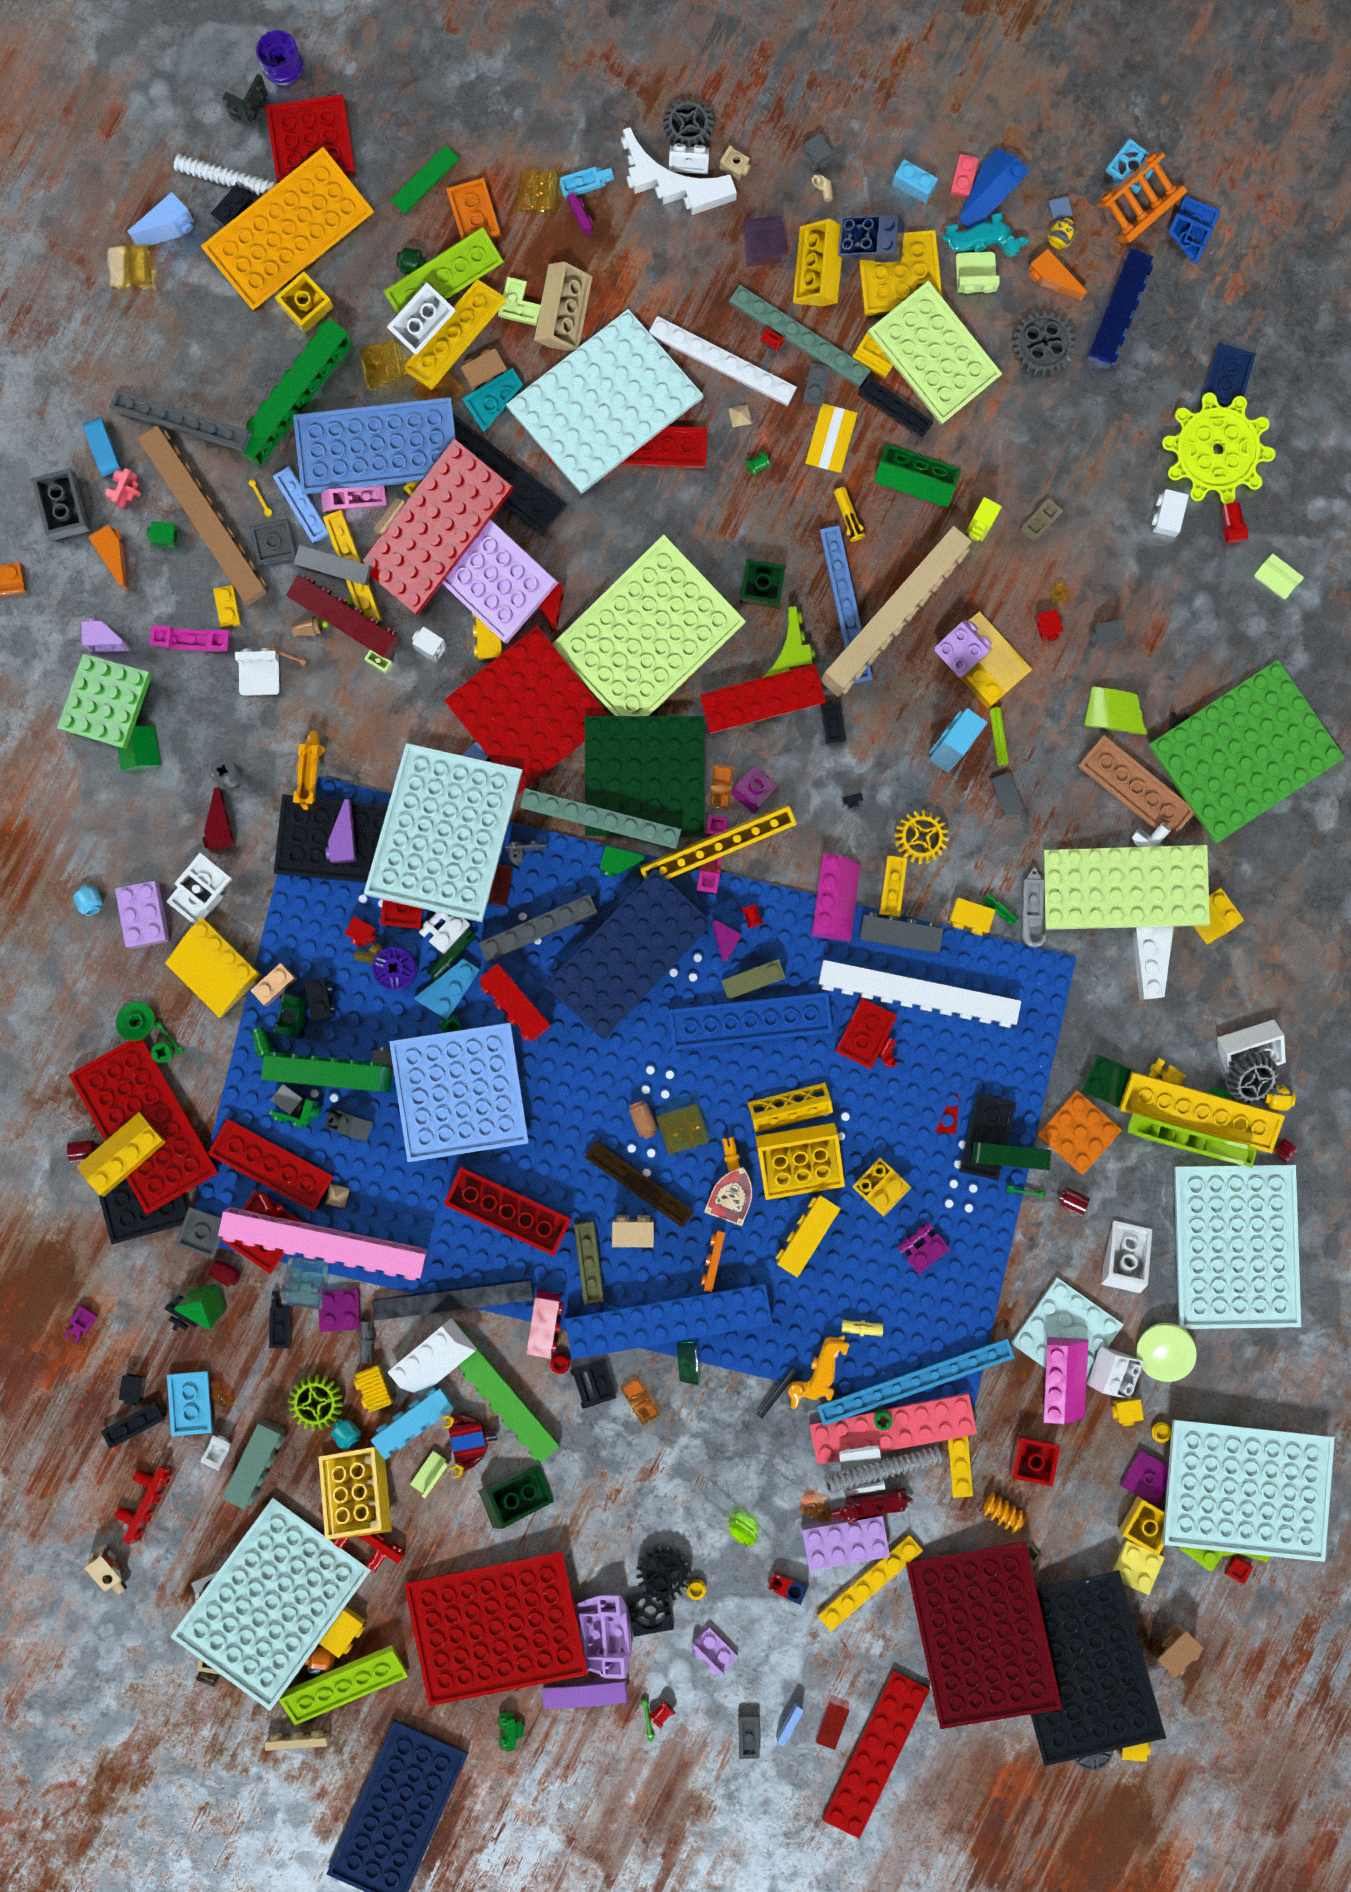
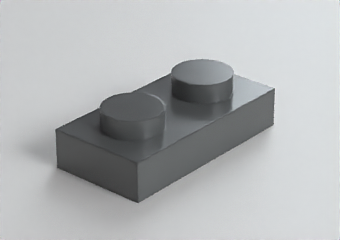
(816, 384)
(748, 1736)

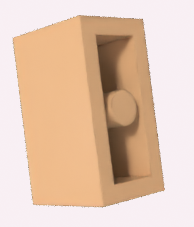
(273, 984)

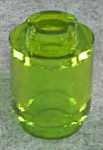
(743, 1532)

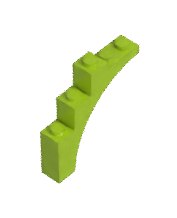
(794, 653)
(1191, 1141)

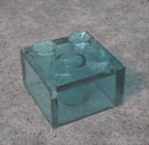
(305, 1283)

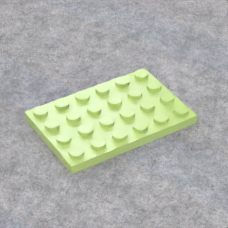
(934, 352)

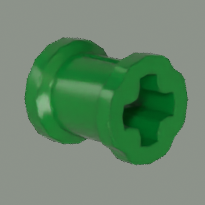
(757, 464)

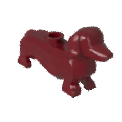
(872, 1505)

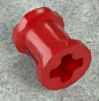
(772, 339)
(752, 916)
(661, 1714)

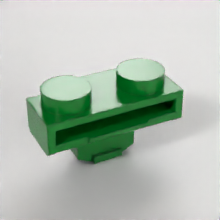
(510, 1730)

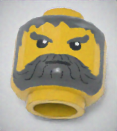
(1062, 233)
(1281, 1098)

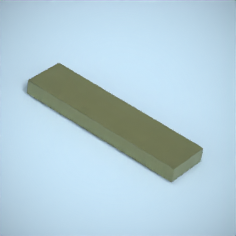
(589, 1262)

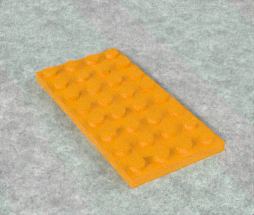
(287, 229)

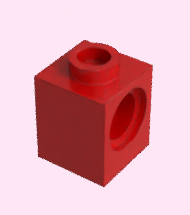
(1049, 625)

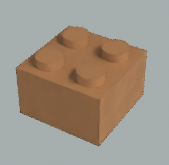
(1176, 1650)

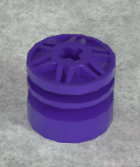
(279, 57)
(406, 967)

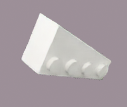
(1152, 957)

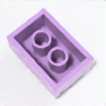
(142, 914)

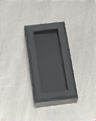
(1007, 794)

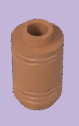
(643, 1119)

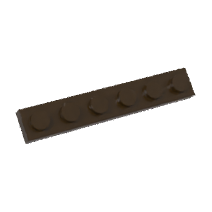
(639, 1184)

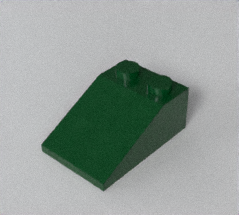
(1105, 1081)
(515, 1497)

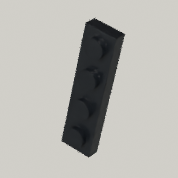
(895, 408)

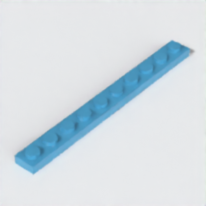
(915, 1381)

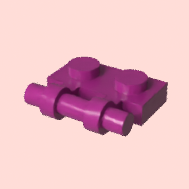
(928, 1252)

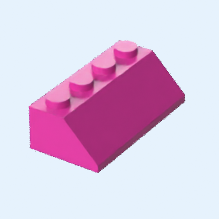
(835, 898)
(1065, 1380)

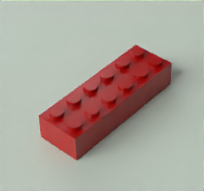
(507, 1211)

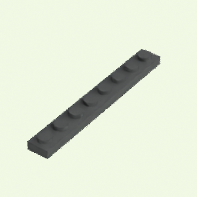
(180, 420)

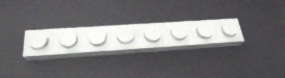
(722, 361)

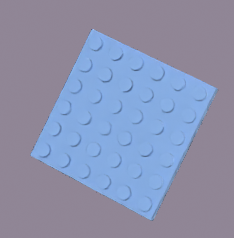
(458, 1092)

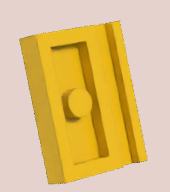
(872, 357)

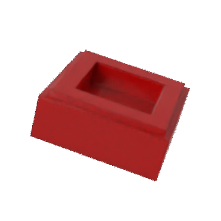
(1239, 1570)

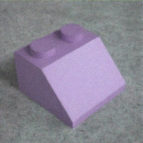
(100, 638)

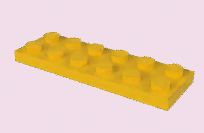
(457, 333)

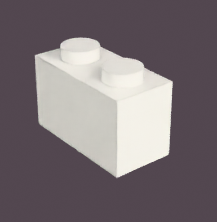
(1170, 512)
(429, 644)

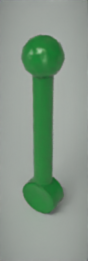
(179, 1050)
(1010, 1189)

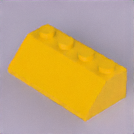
(818, 264)
(120, 1154)

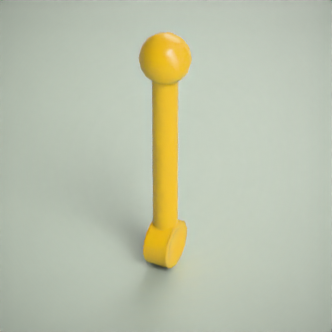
(267, 511)

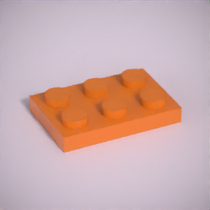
(473, 208)

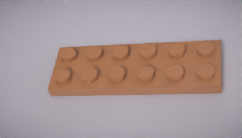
(1135, 787)

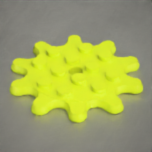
(1239, 442)

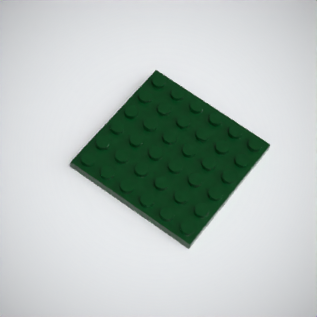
(646, 769)

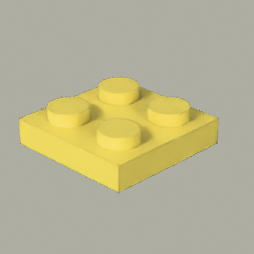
(1138, 1567)

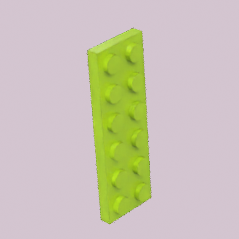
(449, 270)
(343, 1685)

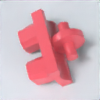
(125, 489)

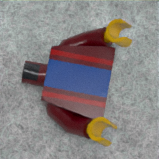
(467, 1441)

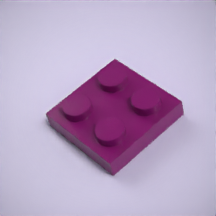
(340, 1310)

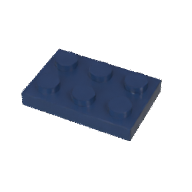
(1228, 373)

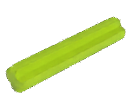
(999, 736)

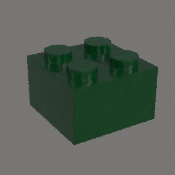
(762, 583)

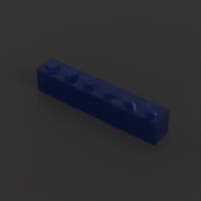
(1119, 309)

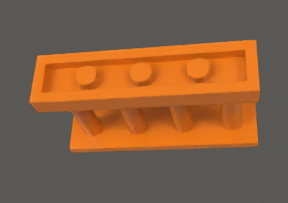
(1157, 205)

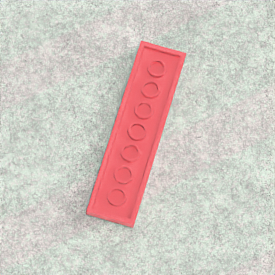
(911, 1426)

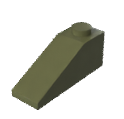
(753, 979)

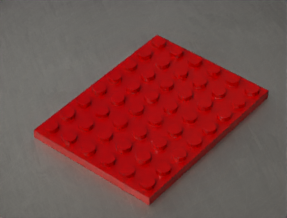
(496, 1628)

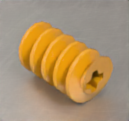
(1004, 1513)

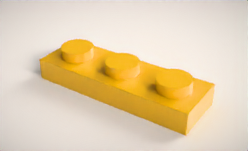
(893, 886)
(960, 1467)

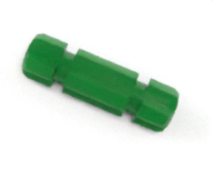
(1000, 909)

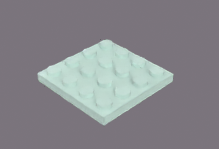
(1065, 1315)

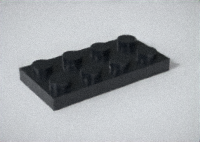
(988, 1124)

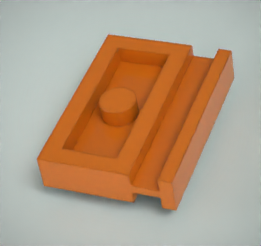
(11, 579)

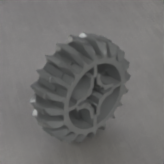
(676, 114)
(1255, 1073)

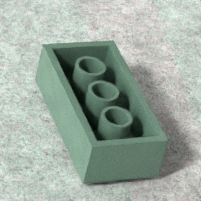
(254, 1462)

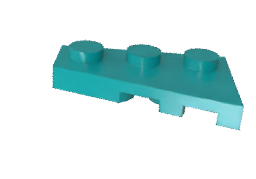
(491, 399)

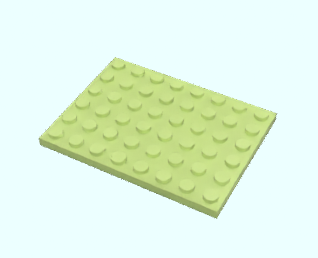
(648, 632)

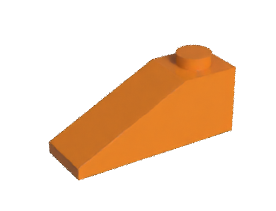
(1052, 274)
(112, 552)

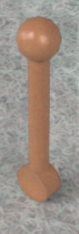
(302, 661)

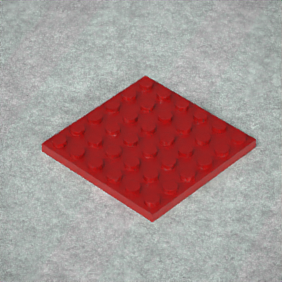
(526, 707)

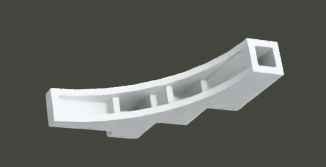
(669, 186)

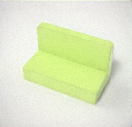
(1278, 576)
(430, 1473)

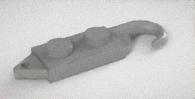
(1032, 906)

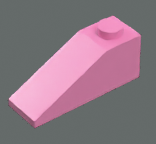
(352, 498)

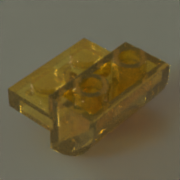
(383, 365)

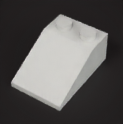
(1127, 1257)

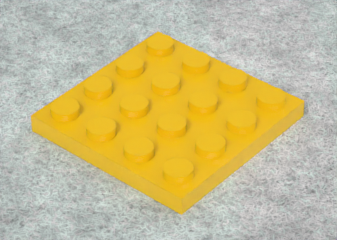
(891, 283)

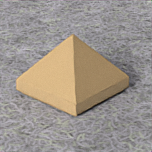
(740, 416)
(337, 1196)

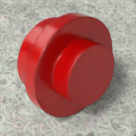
(560, 1363)

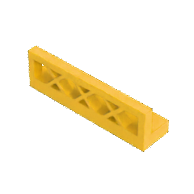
(791, 1111)

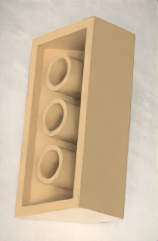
(563, 307)

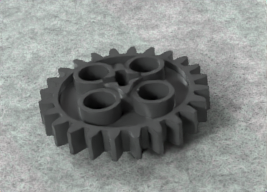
(1048, 360)

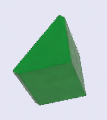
(141, 750)
(202, 1305)

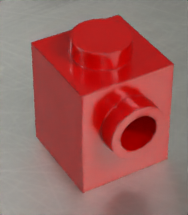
(361, 932)

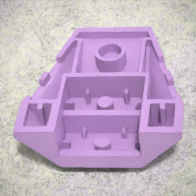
(605, 1635)

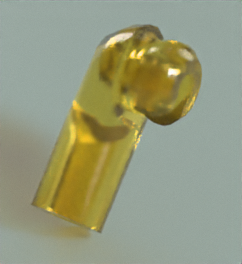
(369, 956)

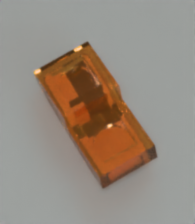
(721, 786)
(640, 1401)

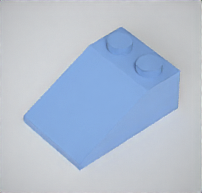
(164, 222)

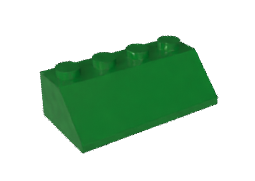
(917, 475)

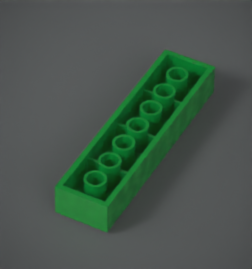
(295, 390)

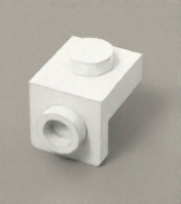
(216, 1452)

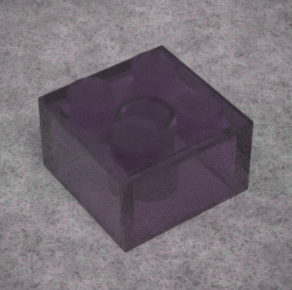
(764, 241)

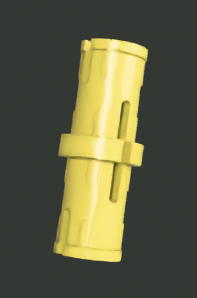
(862, 1328)

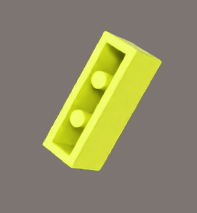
(983, 519)

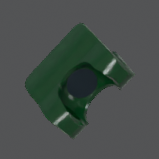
(291, 1016)

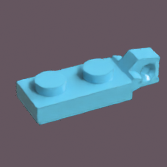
(585, 181)

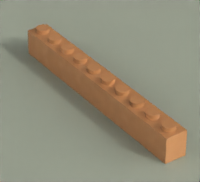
(202, 515)

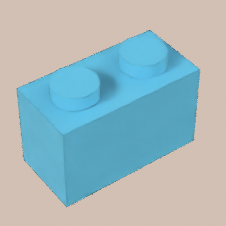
(914, 181)

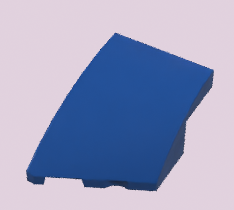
(1193, 227)

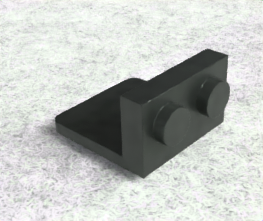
(248, 108)

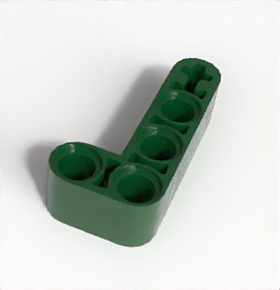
(1011, 1156)

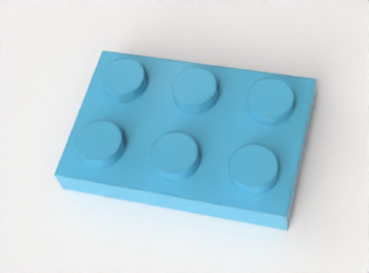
(190, 1403)

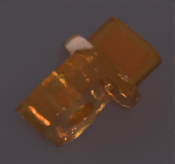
(813, 1511)

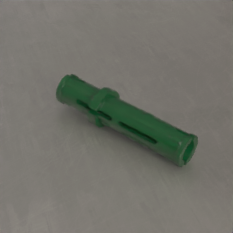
(451, 954)

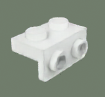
(688, 159)

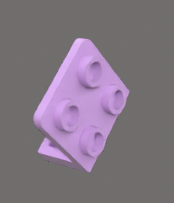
(963, 647)

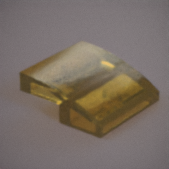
(538, 191)
(129, 266)
(682, 1129)

